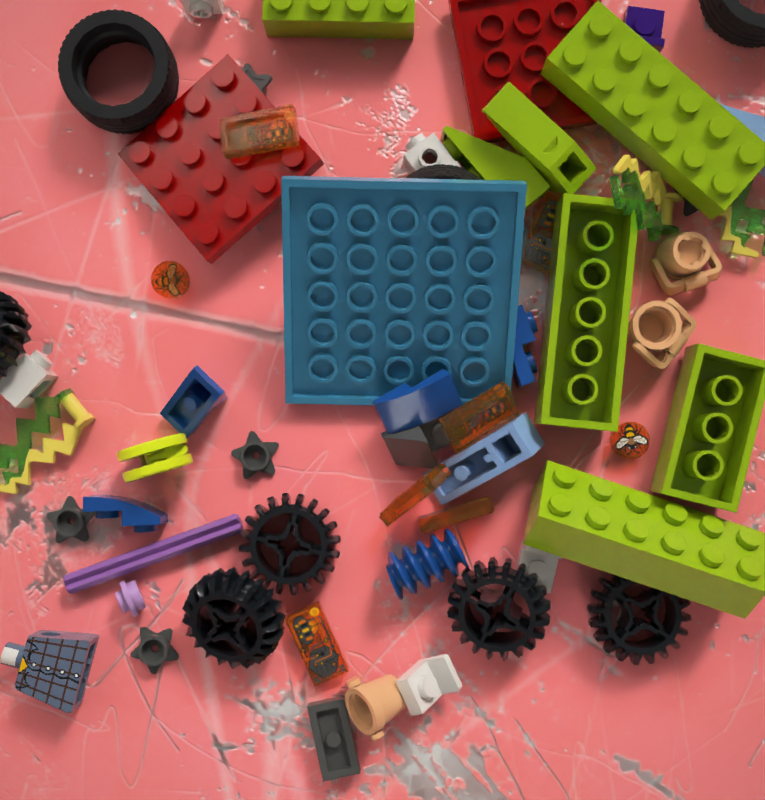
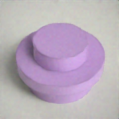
(130, 598)

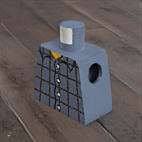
(53, 666)

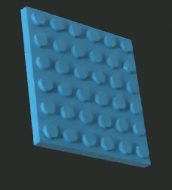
(398, 284)

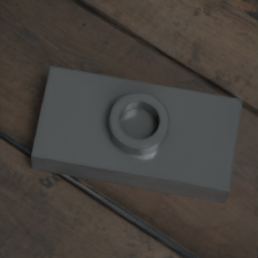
(333, 738)

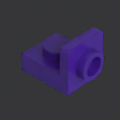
(647, 24)

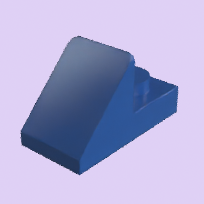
(193, 402)

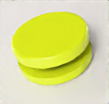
(156, 457)

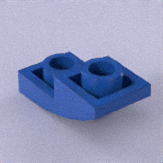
(524, 363)
(416, 405)
(134, 512)

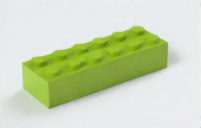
(655, 111)
(586, 314)
(646, 539)

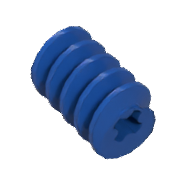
(425, 563)

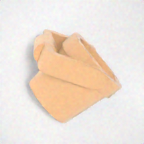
(681, 259)
(660, 327)
(373, 703)

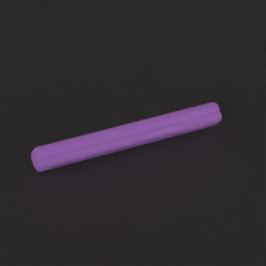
(153, 553)

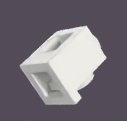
(421, 145)
(27, 379)

